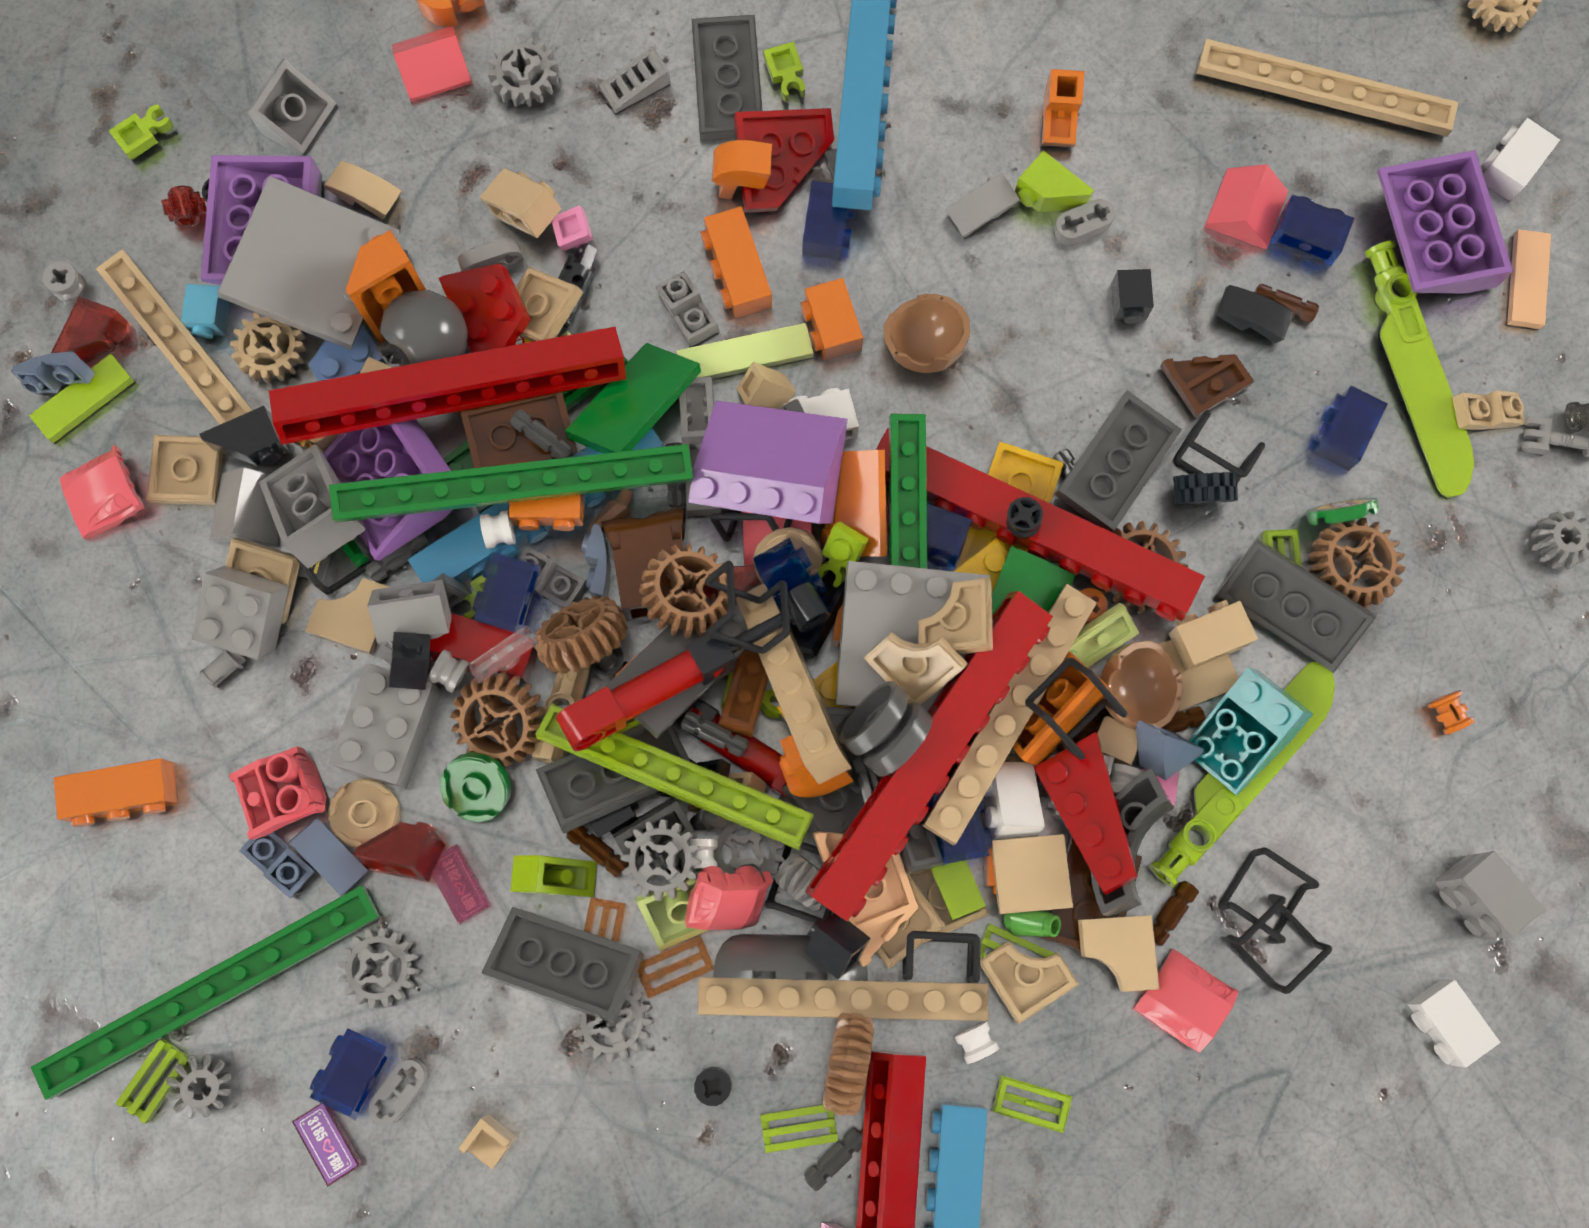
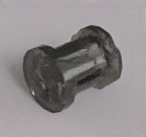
(1576, 416)

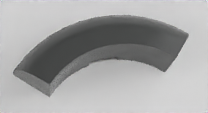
(1140, 807)
(774, 958)

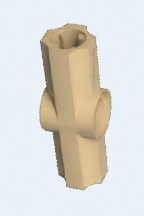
(566, 689)

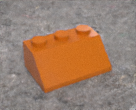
(380, 276)
(862, 499)
(1066, 703)

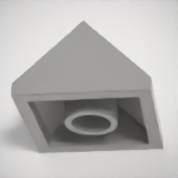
(290, 108)
(243, 510)

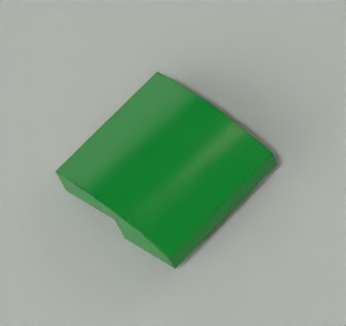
(1032, 577)

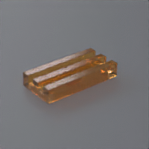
(607, 905)
(703, 954)

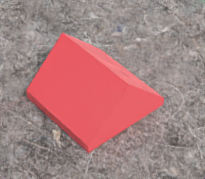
(431, 64)
(1248, 204)

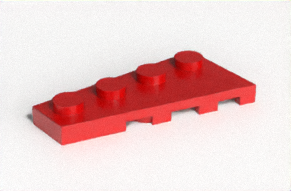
(1090, 811)

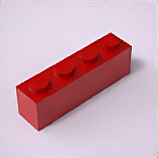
(471, 639)

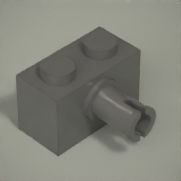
(668, 810)

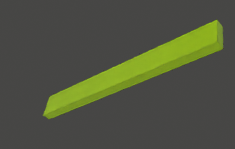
(688, 783)

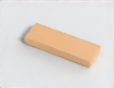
(1529, 279)

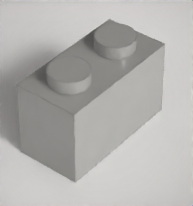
(410, 609)

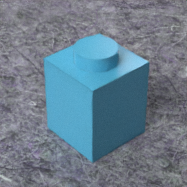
(204, 311)

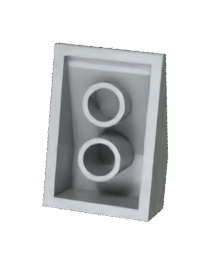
(302, 507)

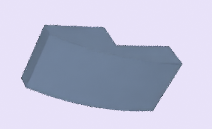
(50, 371)
(597, 554)
(328, 856)
(278, 862)

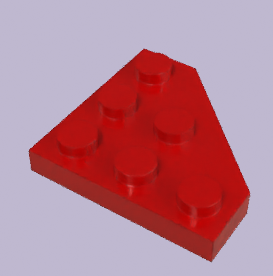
(797, 144)

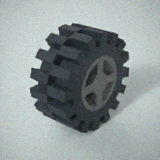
(1205, 488)

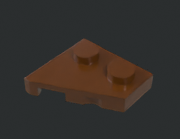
(1207, 380)

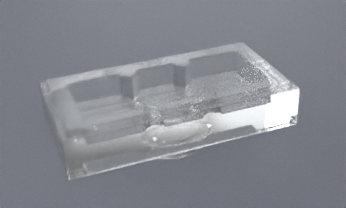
(503, 655)

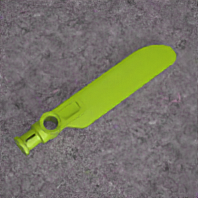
(1420, 375)
(1218, 806)

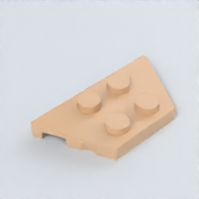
(886, 903)

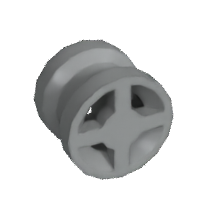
(73, 283)
(448, 671)

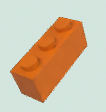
(736, 263)
(115, 792)

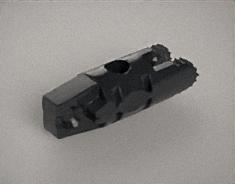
(578, 271)

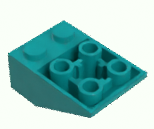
(1248, 729)

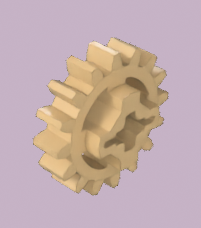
(1504, 12)
(257, 359)

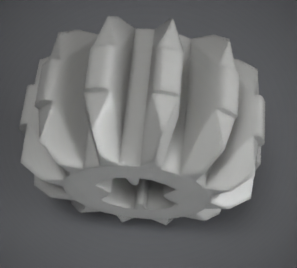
(1549, 540)
(795, 876)
(185, 1092)

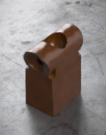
(634, 545)

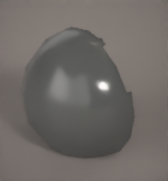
(425, 326)

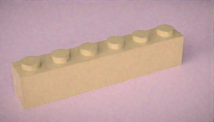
(797, 695)

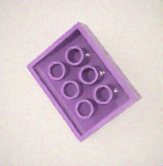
(232, 197)
(1445, 224)
(388, 453)
(770, 462)

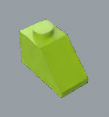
(1051, 186)
(553, 876)

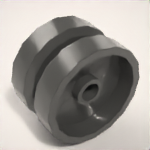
(886, 728)

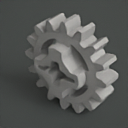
(507, 71)
(727, 837)
(649, 871)
(368, 955)
(617, 1037)

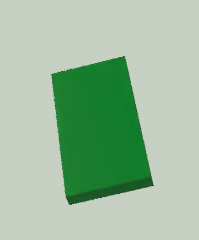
(632, 406)

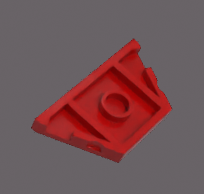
(489, 306)

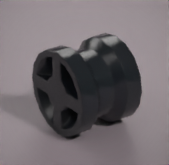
(1024, 510)
(716, 1081)

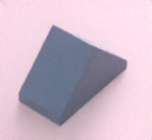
(1164, 750)

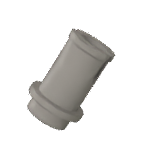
(222, 667)

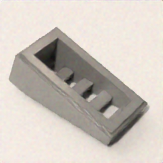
(638, 66)

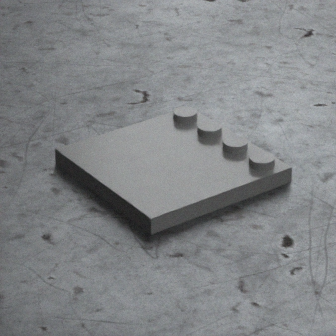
(299, 262)
(881, 602)

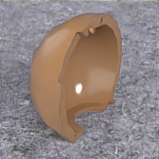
(927, 333)
(1144, 683)

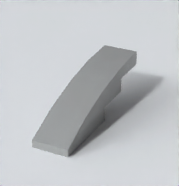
(695, 412)

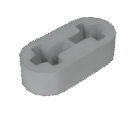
(1081, 215)
(501, 251)
(405, 1096)

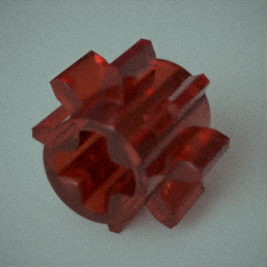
(184, 206)

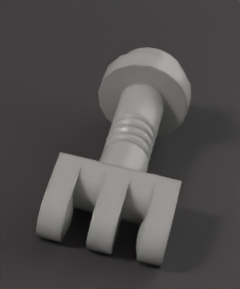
(1545, 436)

